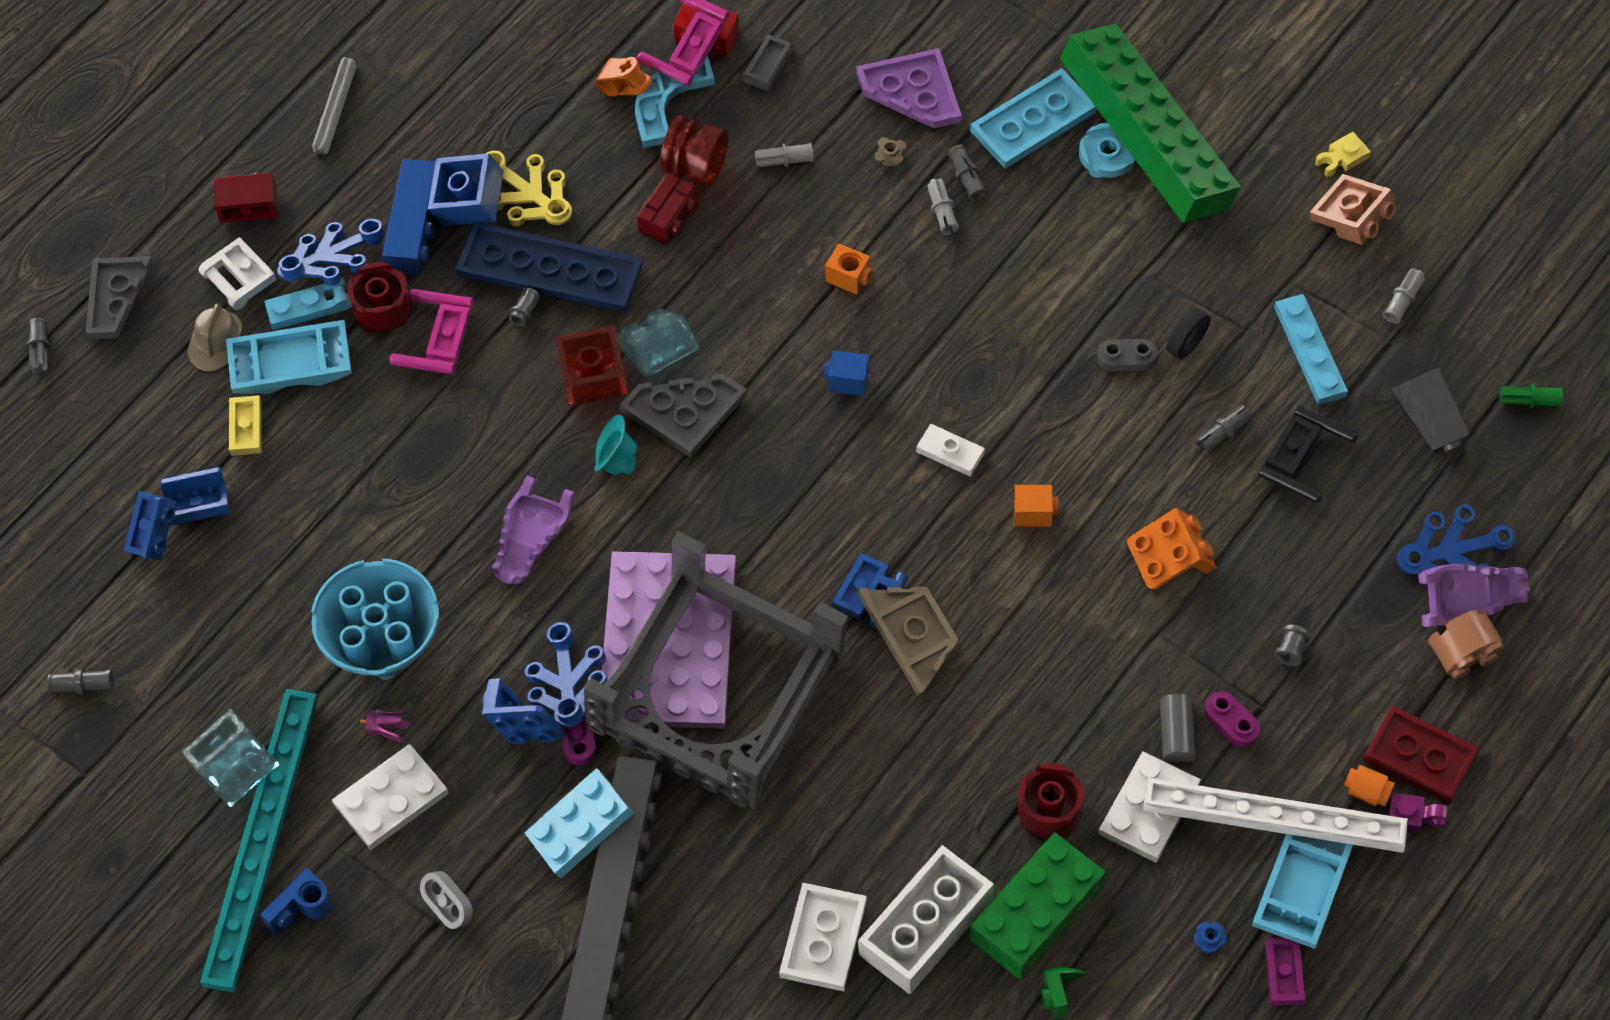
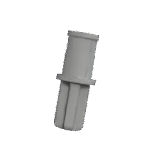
(784, 155)
(942, 206)
(1404, 296)

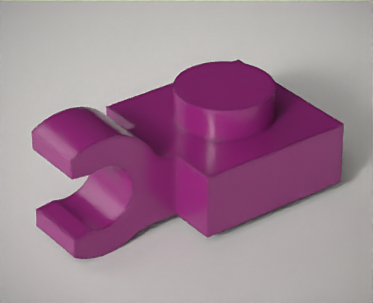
(1413, 809)

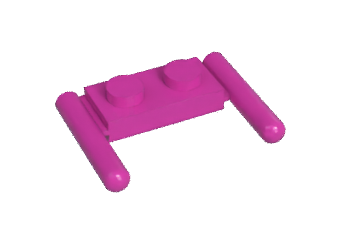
(693, 45)
(446, 333)

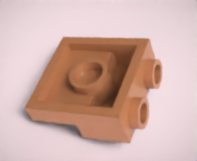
(1354, 208)

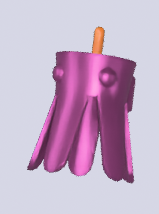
(380, 719)

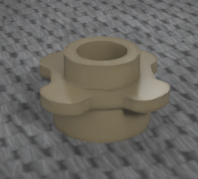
(890, 158)

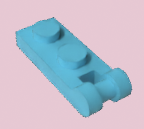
(307, 304)

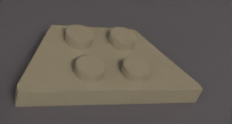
(912, 630)

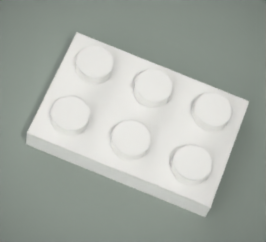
(390, 796)
(1128, 823)
(823, 937)

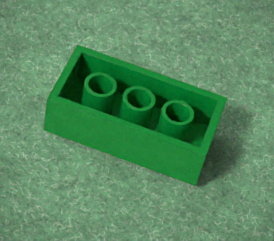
(1037, 906)

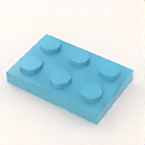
(579, 823)

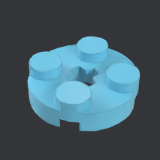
(1100, 163)

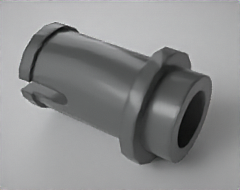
(521, 312)

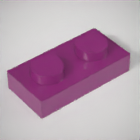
(1284, 972)

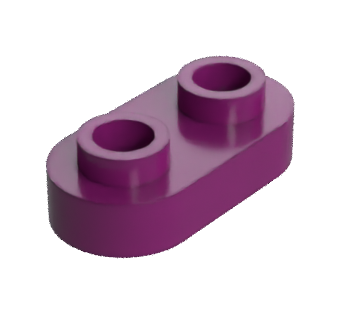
(1230, 719)
(579, 737)

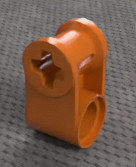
(622, 78)

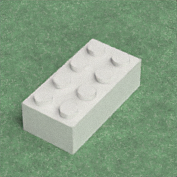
(925, 919)

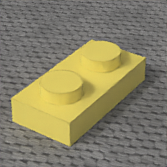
(245, 425)

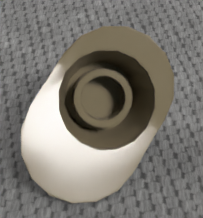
(208, 342)

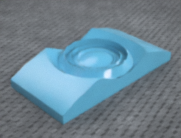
(288, 358)
(1302, 888)

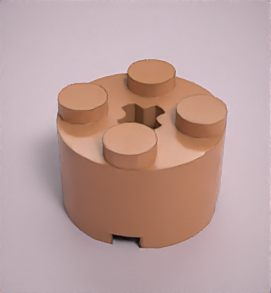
(1466, 642)

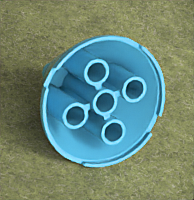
(375, 617)

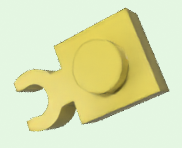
(1344, 152)

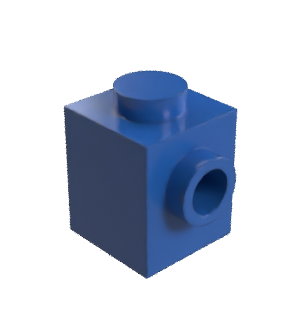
(847, 373)

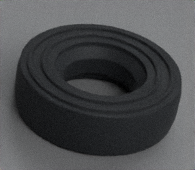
(1188, 333)

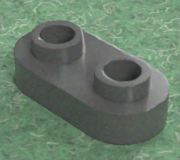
(1127, 355)

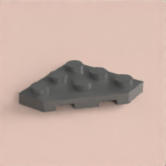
(685, 409)

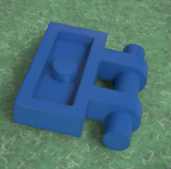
(865, 574)

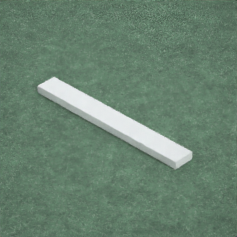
(1275, 815)

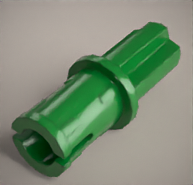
(1531, 396)

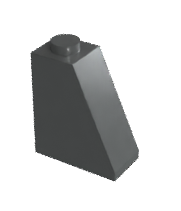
(1432, 410)

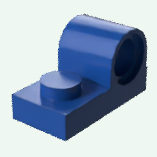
(294, 899)

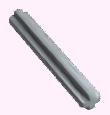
(334, 106)

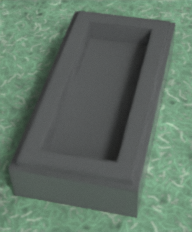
(768, 62)

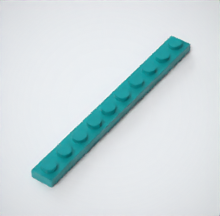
(259, 843)

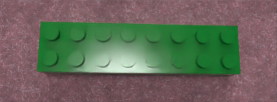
(1150, 123)

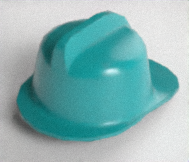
(615, 448)

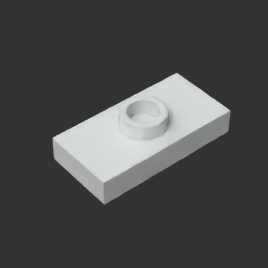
(950, 450)

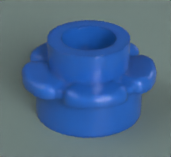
(1210, 945)

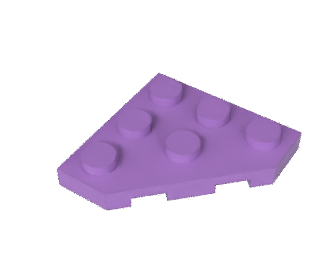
(913, 86)

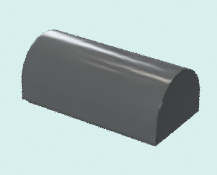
(1177, 728)

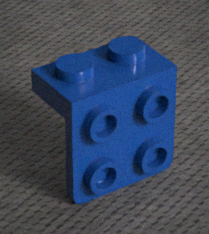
(514, 719)

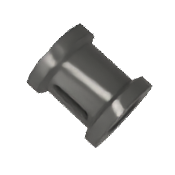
(1292, 645)

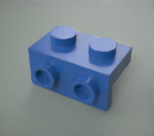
(197, 495)
(150, 526)

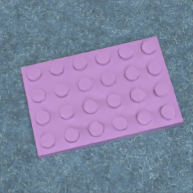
(693, 667)

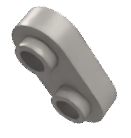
(449, 903)

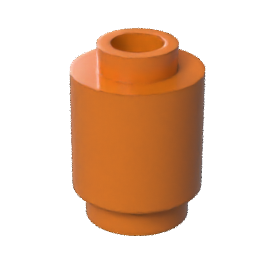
(1369, 785)

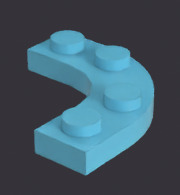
(652, 103)

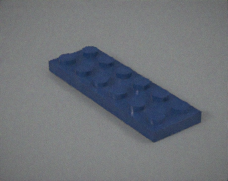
(549, 267)

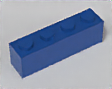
(410, 219)

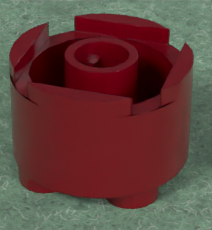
(379, 297)
(1052, 783)

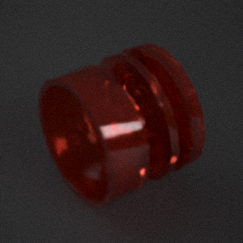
(694, 151)

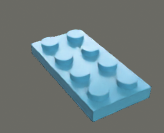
(1033, 118)

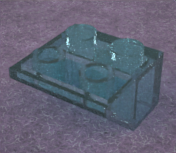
(657, 341)
(230, 758)

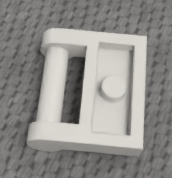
(244, 266)

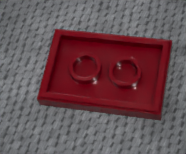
(1421, 754)

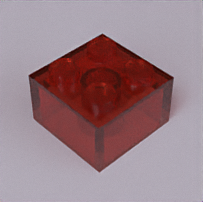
(591, 365)

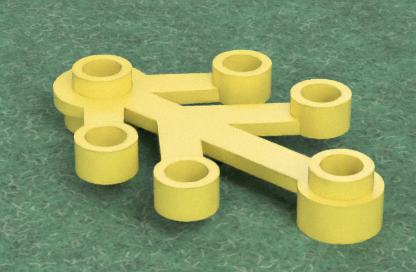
(533, 193)

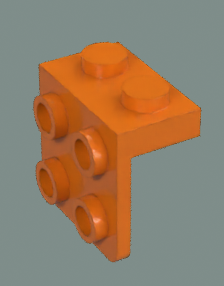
(1170, 548)

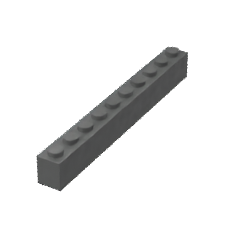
(613, 896)

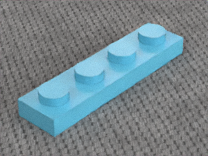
(1310, 349)

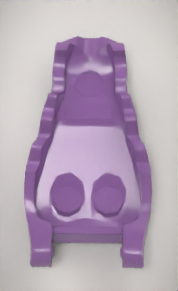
(527, 531)
(1465, 587)

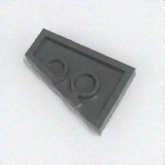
(113, 293)

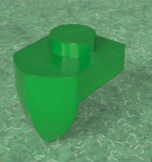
(1053, 994)

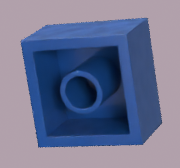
(465, 189)

